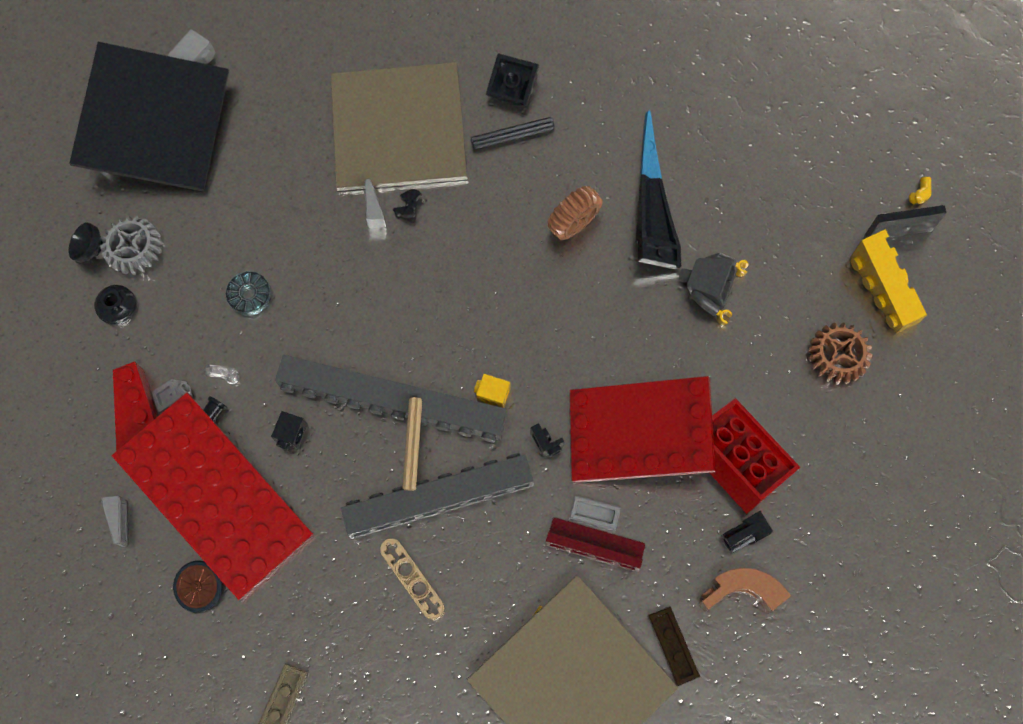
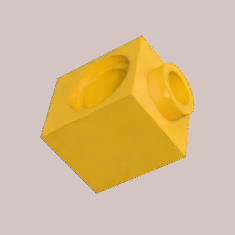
(492, 390)

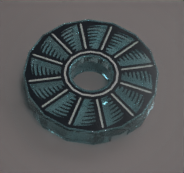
(243, 282)

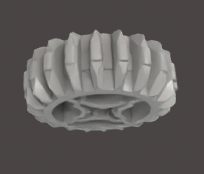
(139, 234)

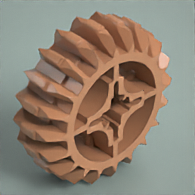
(574, 212)
(847, 359)

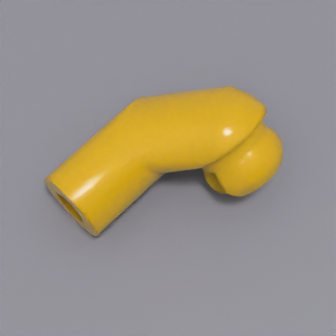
(923, 193)

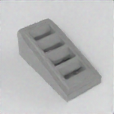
(374, 213)
(117, 518)

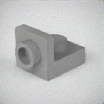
(169, 393)

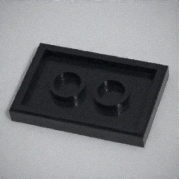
(907, 221)

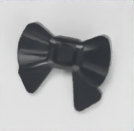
(408, 210)

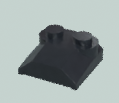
(512, 80)

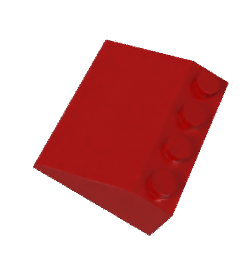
(747, 457)

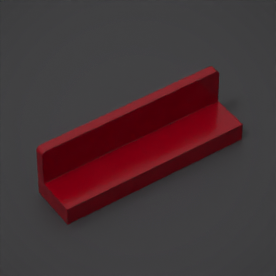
(595, 544)

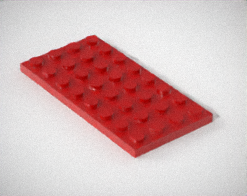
(212, 495)

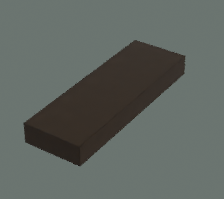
(673, 646)

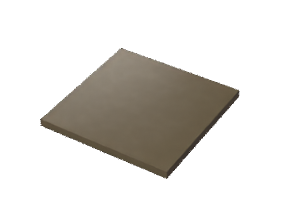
(398, 126)
(572, 668)

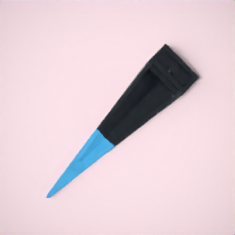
(655, 227)

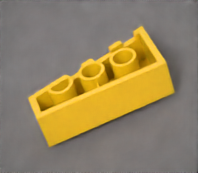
(887, 282)

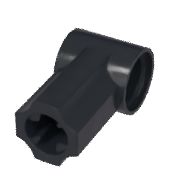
(751, 530)

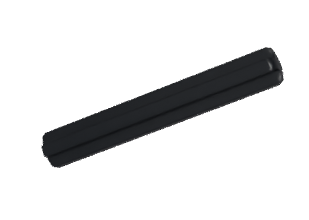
(512, 132)

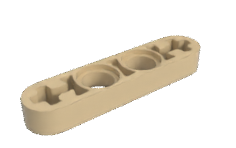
(410, 580)

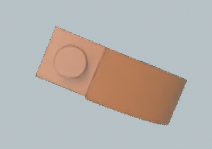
(756, 583)

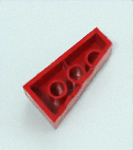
(132, 402)

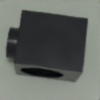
(289, 431)

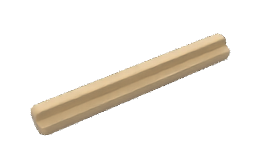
(412, 444)

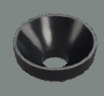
(85, 243)
(121, 310)

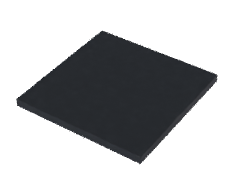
(149, 117)

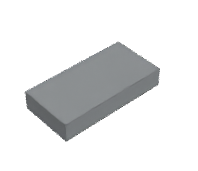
(594, 513)

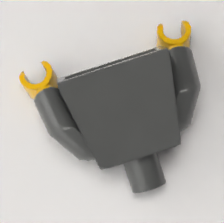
(711, 282)

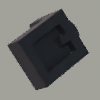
(542, 439)

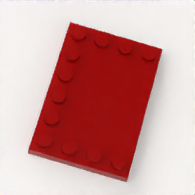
(642, 430)

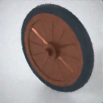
(197, 587)

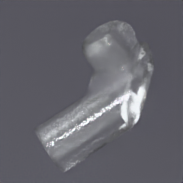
(228, 373)

